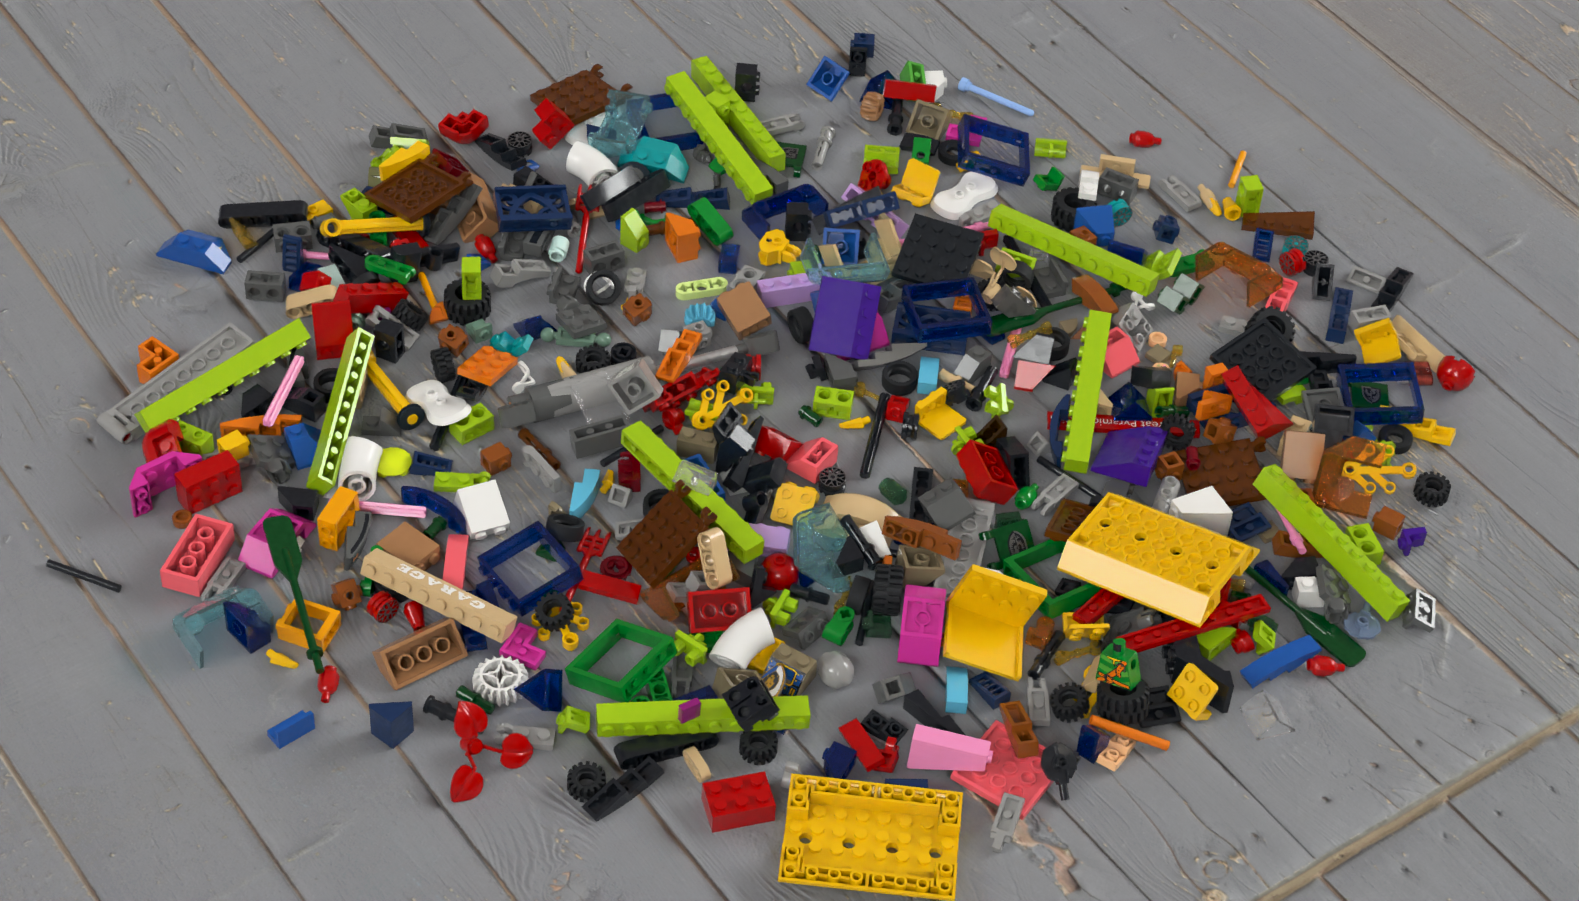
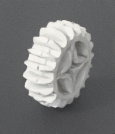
(488, 675)

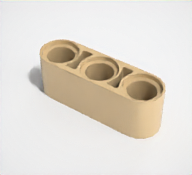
(299, 303)
(714, 558)

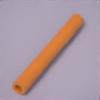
(1129, 732)

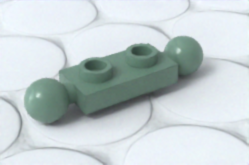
(563, 338)

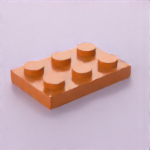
(487, 365)

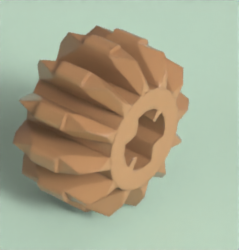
(872, 106)

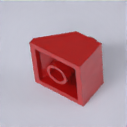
(776, 444)

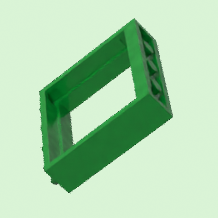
(1014, 566)
(624, 690)

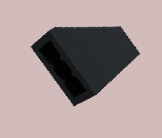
(1016, 459)

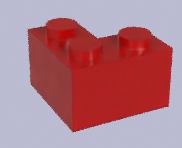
(553, 123)

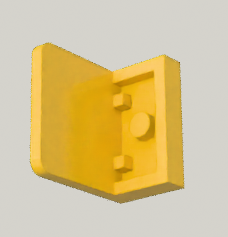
(917, 183)
(1378, 342)
(937, 416)
(792, 500)
(1076, 631)
(1193, 692)

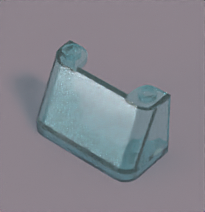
(621, 124)
(815, 540)

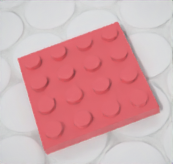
(1006, 773)

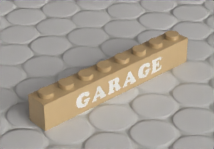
(438, 595)

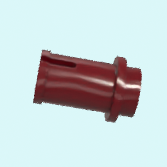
(658, 206)
(1192, 461)

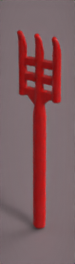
(584, 228)
(588, 553)

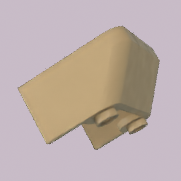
(888, 241)

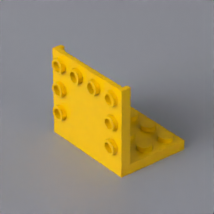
(988, 621)

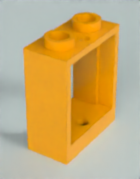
(336, 517)
(297, 636)

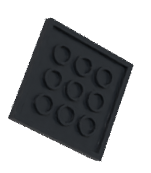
(936, 251)
(1265, 359)

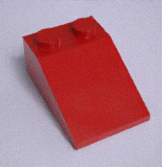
(331, 327)

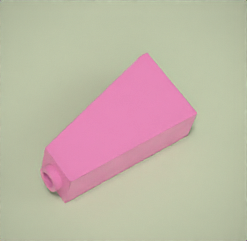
(947, 751)

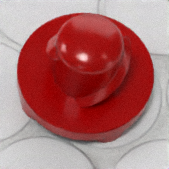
(874, 174)

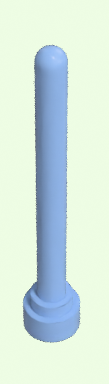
(966, 85)

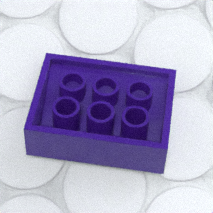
(844, 318)
(1130, 454)

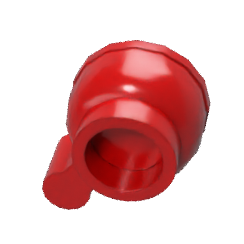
(673, 419)
(1242, 642)

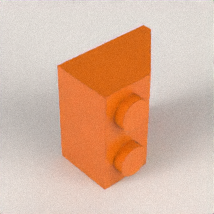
(682, 237)

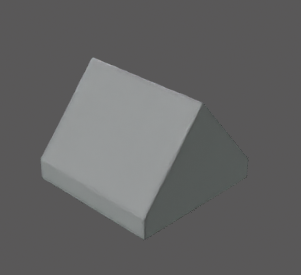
(1039, 444)
(620, 495)

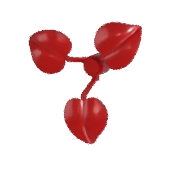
(467, 723)

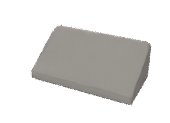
(1366, 279)

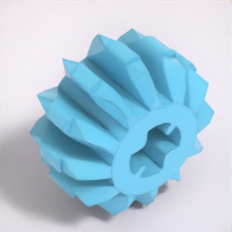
(698, 313)

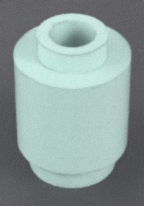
(558, 248)

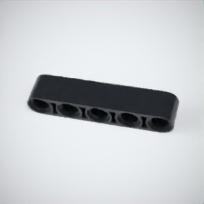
(636, 195)
(263, 213)
(354, 243)
(661, 747)

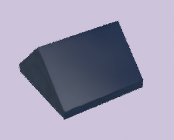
(391, 721)

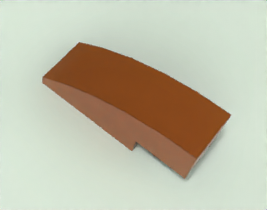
(1093, 294)
(1283, 547)
(1019, 729)

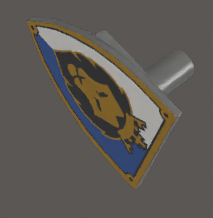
(775, 679)

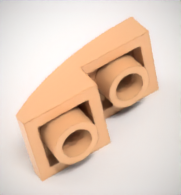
(1116, 752)

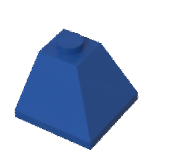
(828, 78)
(1098, 220)
(846, 241)
(302, 442)

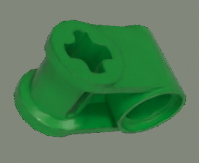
(839, 626)

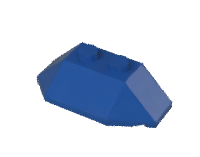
(197, 250)

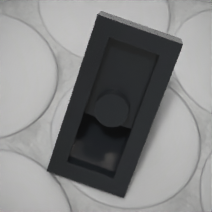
(758, 592)

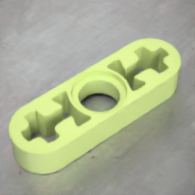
(717, 284)

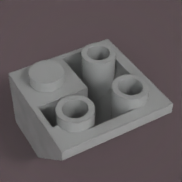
(1133, 323)

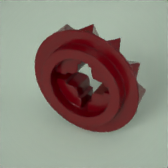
(622, 565)

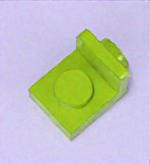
(1264, 637)
(573, 719)

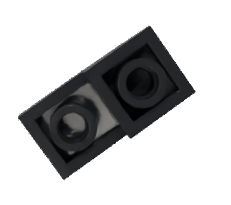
(908, 139)
(882, 728)

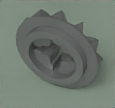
(700, 154)

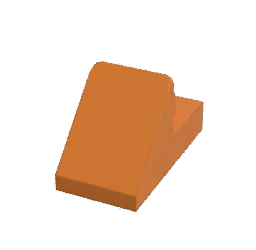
(1213, 405)

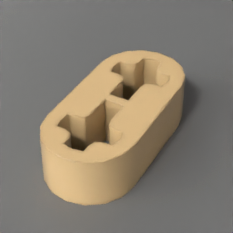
(696, 764)

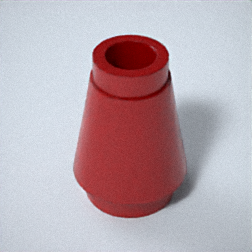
(415, 614)

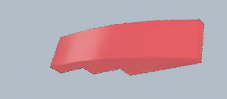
(1283, 296)
(456, 560)

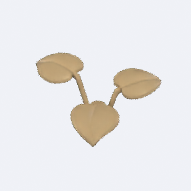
(985, 271)

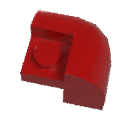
(464, 127)
(162, 440)

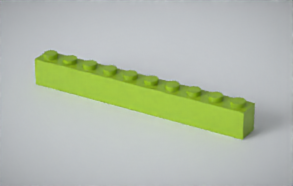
(741, 117)
(718, 137)
(1073, 250)
(223, 375)
(1087, 391)
(340, 411)
(663, 464)
(1331, 542)
(715, 716)

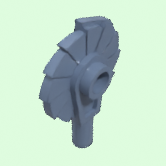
(1362, 624)

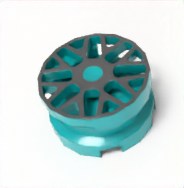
(1121, 212)
(1290, 243)

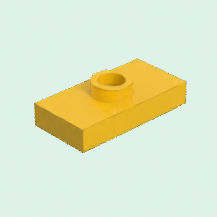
(318, 209)
(760, 661)

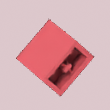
(1119, 353)
(813, 458)

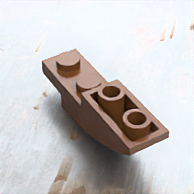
(919, 533)

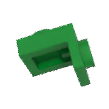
(1049, 182)

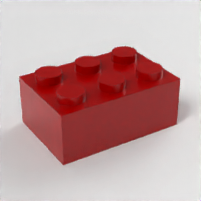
(986, 472)
(208, 482)
(716, 608)
(738, 801)

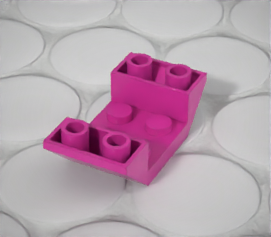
(157, 477)
(255, 547)
(921, 625)

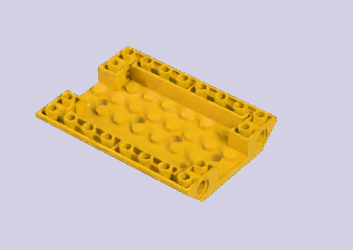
(1148, 568)
(873, 820)

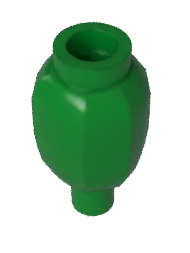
(1026, 496)

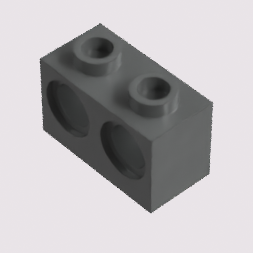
(1117, 185)
(297, 229)
(604, 256)
(265, 286)

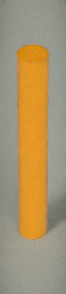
(1233, 179)
(427, 289)

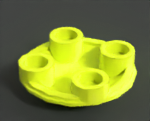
(394, 462)

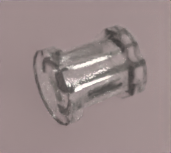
(1044, 258)

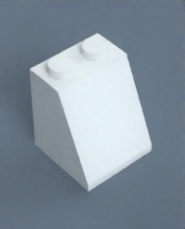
(1203, 509)
(482, 510)

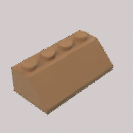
(481, 216)
(420, 653)

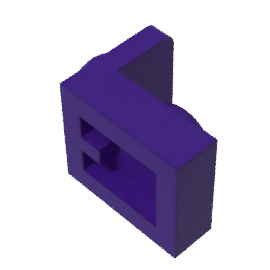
(1411, 538)

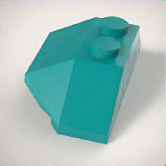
(657, 155)

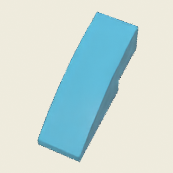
(928, 375)
(585, 493)
(956, 690)

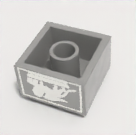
(635, 386)

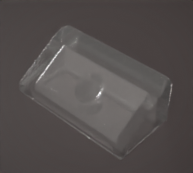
(696, 477)

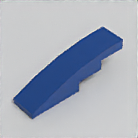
(1280, 660)

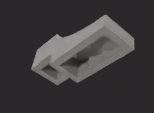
(518, 271)

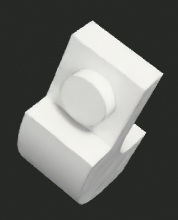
(1088, 185)

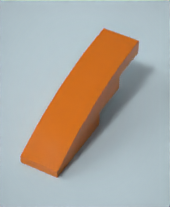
(678, 356)
(254, 425)

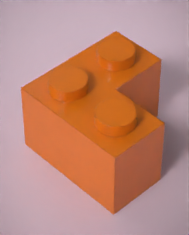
(154, 359)

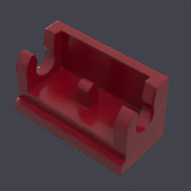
(629, 472)

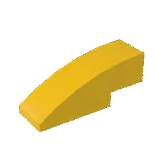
(403, 158)

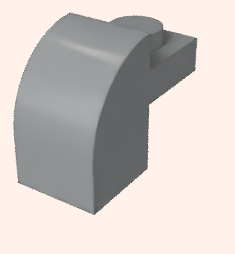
(694, 582)

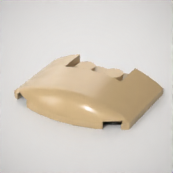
(862, 509)

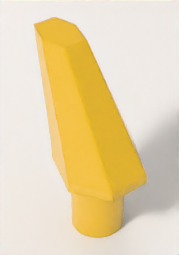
(857, 423)
(607, 481)
(281, 659)

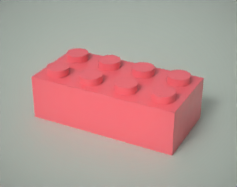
(197, 555)

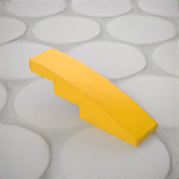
(1431, 431)

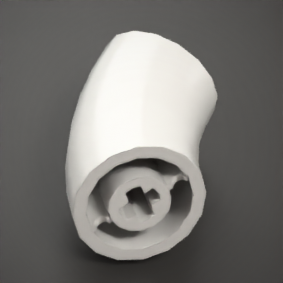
(589, 164)
(360, 466)
(743, 640)

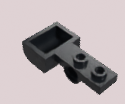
(428, 257)
(1333, 422)
(759, 484)

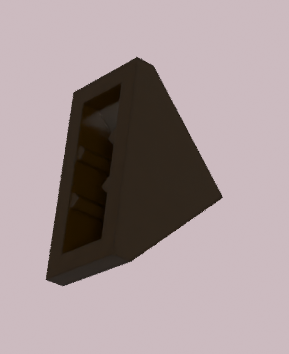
(993, 429)

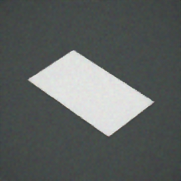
(874, 535)

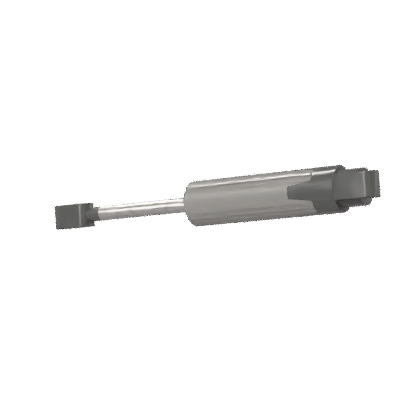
(557, 398)

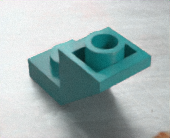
(506, 343)

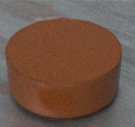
(182, 518)

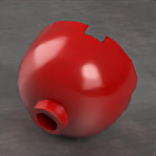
(1455, 374)
(780, 571)

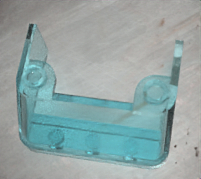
(873, 271)
(192, 620)

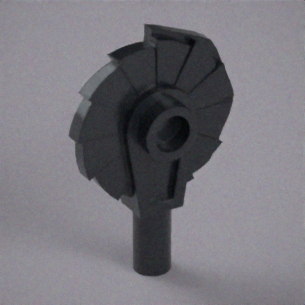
(1059, 766)

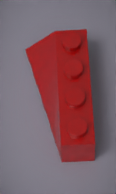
(368, 295)
(1257, 410)

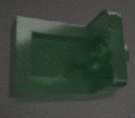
(1007, 518)
(877, 625)

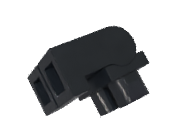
(751, 702)

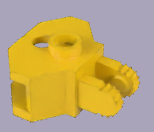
(777, 249)

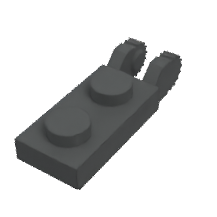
(681, 675)

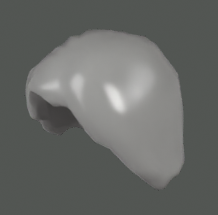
(835, 669)

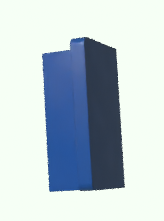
(292, 728)

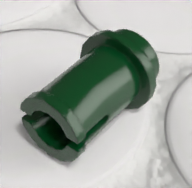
(806, 413)
(438, 524)

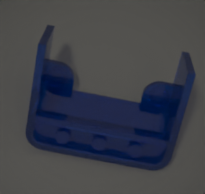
(756, 213)

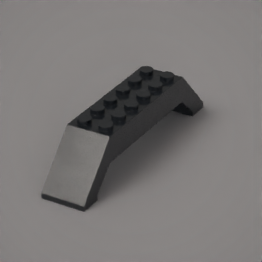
(1187, 651)

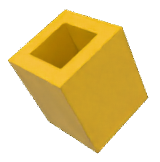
(235, 444)

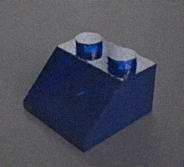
(246, 626)

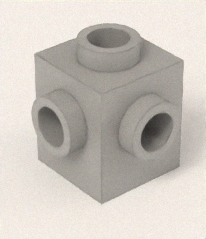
(701, 327)

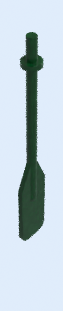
(1003, 324)
(288, 561)
(1316, 625)

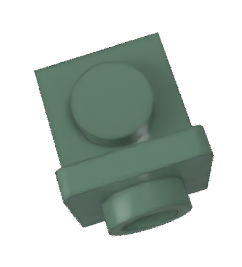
(479, 330)

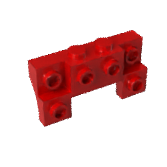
(683, 389)

